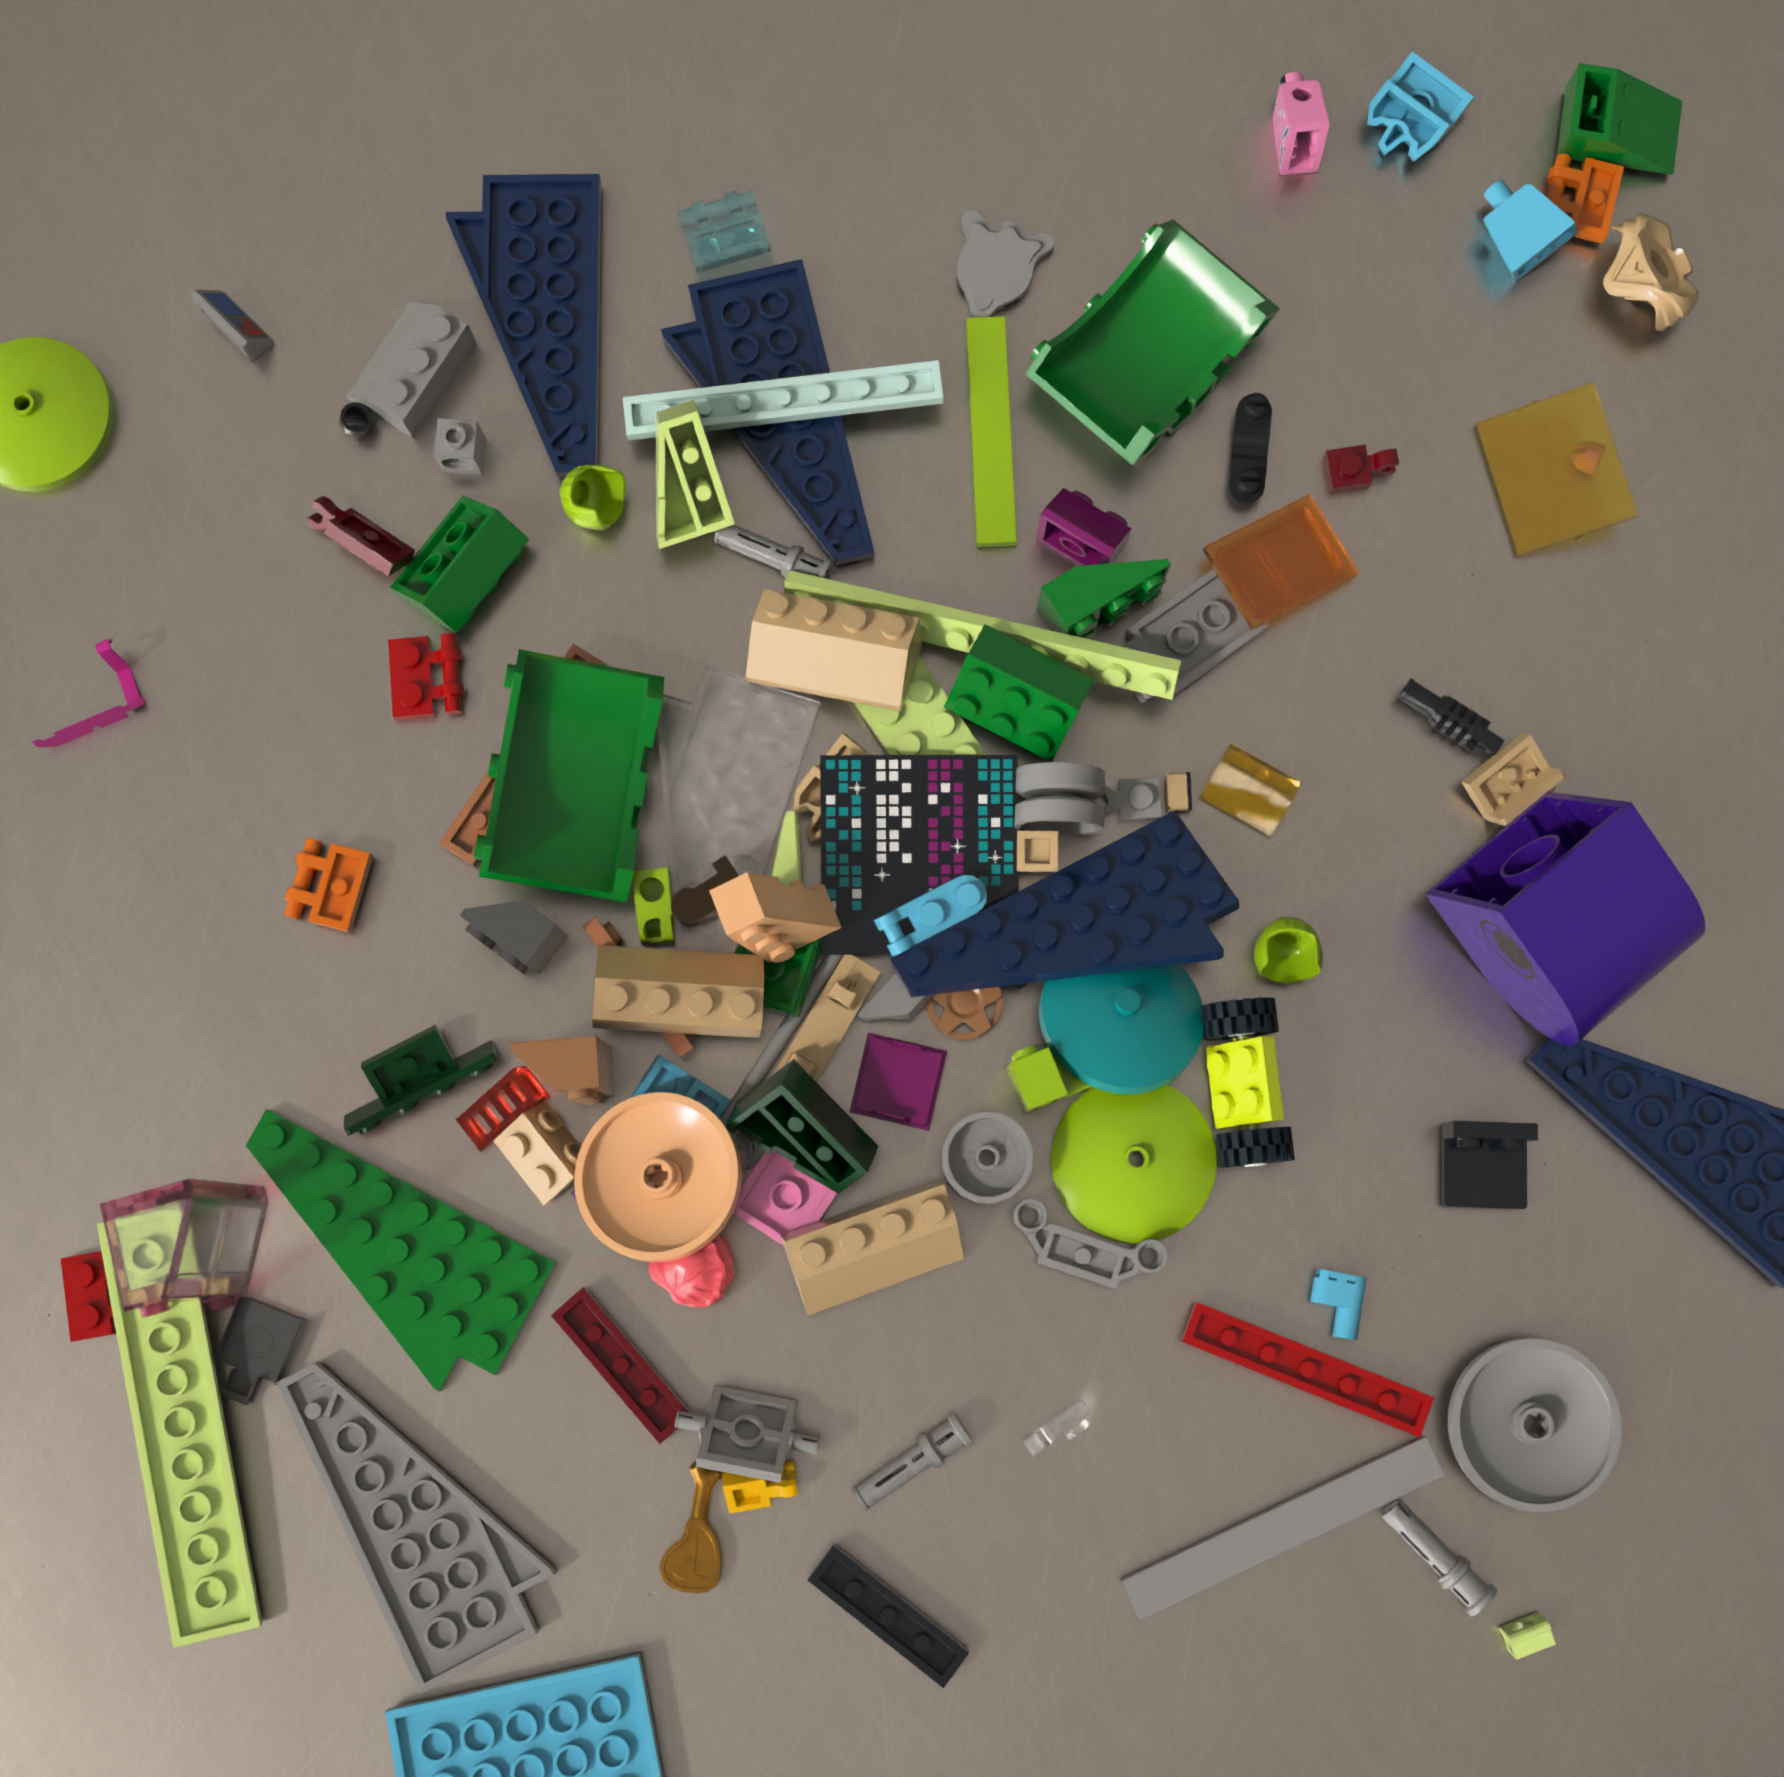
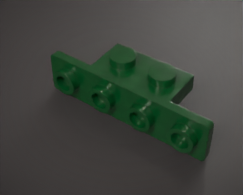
(412, 1072)

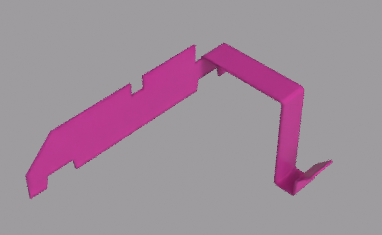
(109, 716)

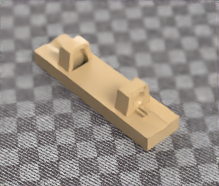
(829, 1021)

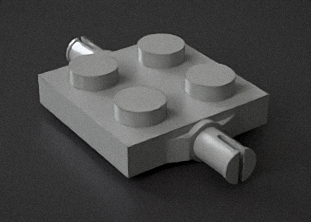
(746, 1433)

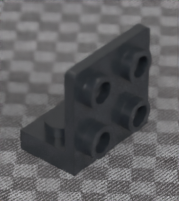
(1485, 1164)

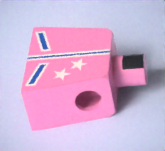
(1299, 109)

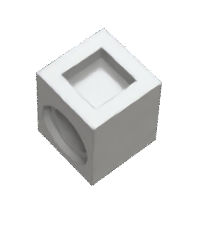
(459, 446)

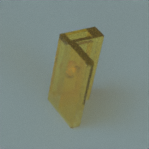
(1251, 789)

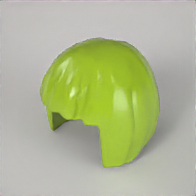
(593, 496)
(1288, 951)

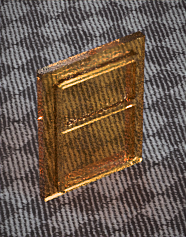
(1280, 561)

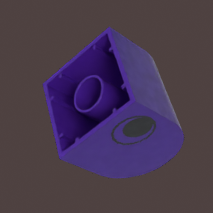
(1570, 911)

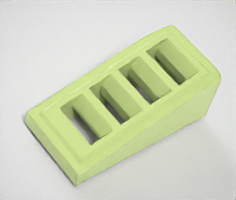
(788, 856)

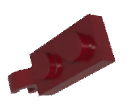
(361, 536)

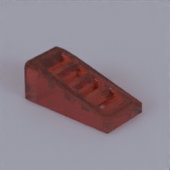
(529, 1087)

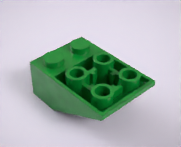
(1619, 120)
(1099, 594)

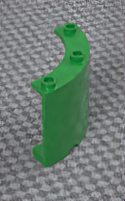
(1152, 342)
(570, 776)

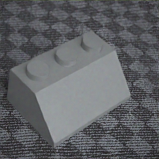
(413, 366)

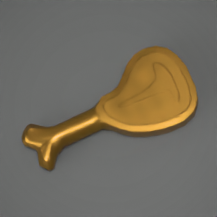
(696, 1558)

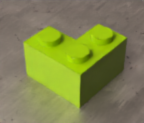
(1041, 1079)

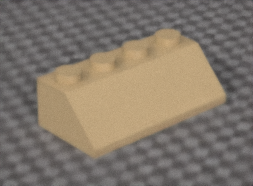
(833, 649)
(678, 991)
(873, 1246)

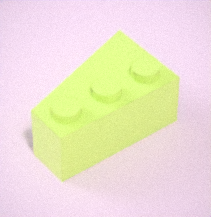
(687, 479)

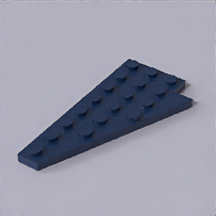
(540, 284)
(767, 329)
(1108, 913)
(1695, 1137)

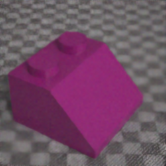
(1082, 530)

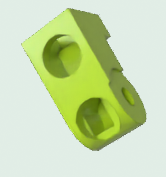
(653, 906)

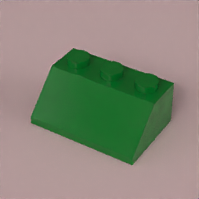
(460, 563)

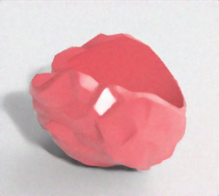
(698, 1278)

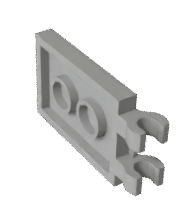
(1193, 626)

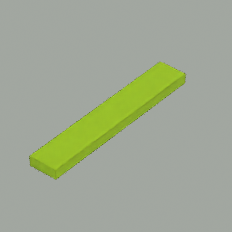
(991, 432)

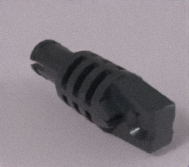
(1451, 718)

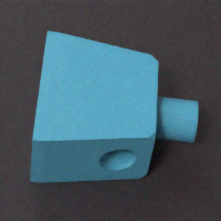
(1525, 226)

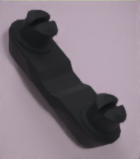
(1250, 448)

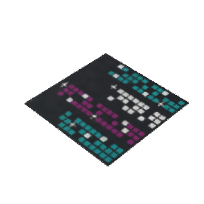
(907, 827)

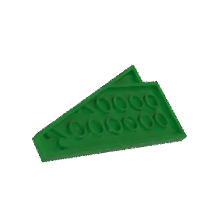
(420, 1264)

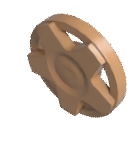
(966, 1008)

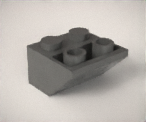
(521, 931)

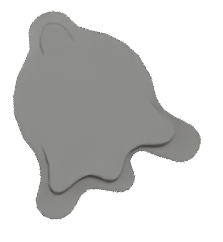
(997, 264)

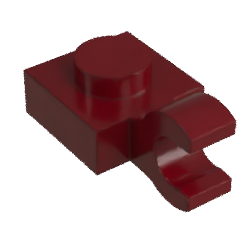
(1352, 467)

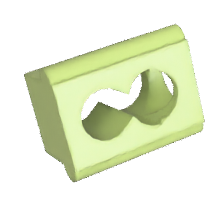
(1527, 1635)

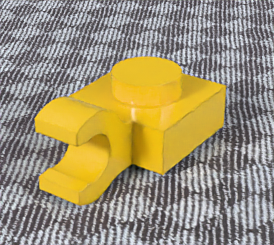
(750, 1493)

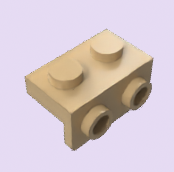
(1511, 780)
(541, 1151)

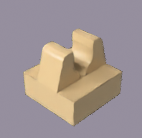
(1037, 851)

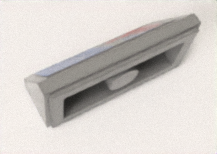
(233, 322)

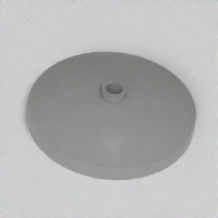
(1572, 1434)

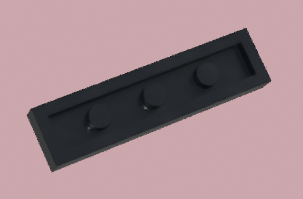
(888, 1615)

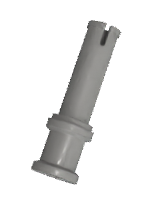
(773, 553)
(934, 1453)
(1452, 1570)

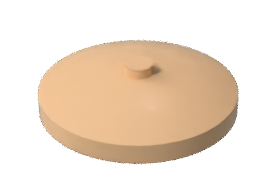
(658, 1177)

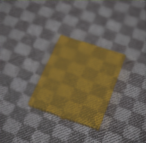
(1556, 469)

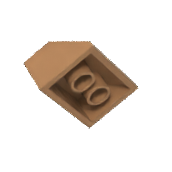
(571, 1066)

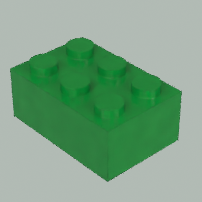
(1018, 692)

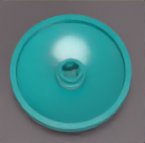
(1123, 1027)

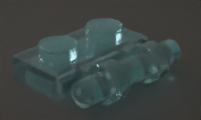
(728, 239)

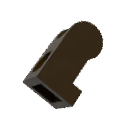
(695, 905)

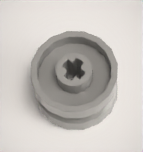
(1060, 798)
(1011, 1158)

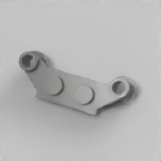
(1083, 1254)

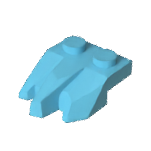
(1417, 107)

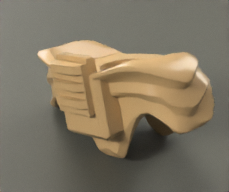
(1652, 270)

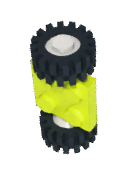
(1246, 1082)

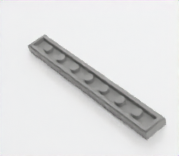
(1282, 1527)

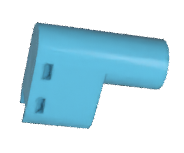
(1346, 1294)

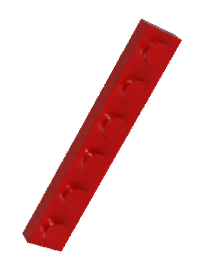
(1307, 1369)

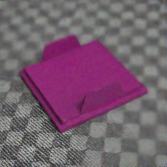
(898, 1081)

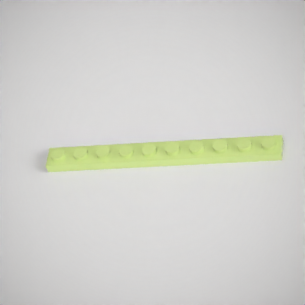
(960, 629)

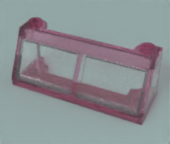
(184, 1243)

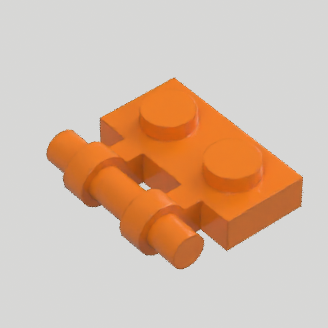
(1594, 195)
(339, 886)

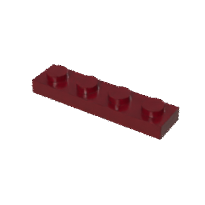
(620, 1364)

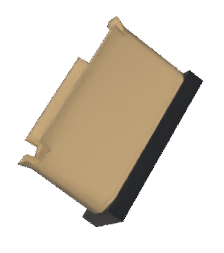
(1178, 792)

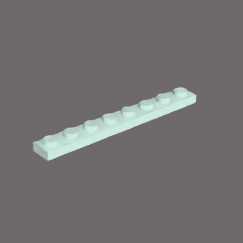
(793, 398)

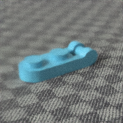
(933, 912)

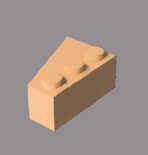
(773, 916)

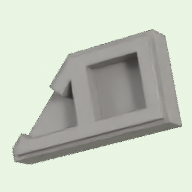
(892, 1002)

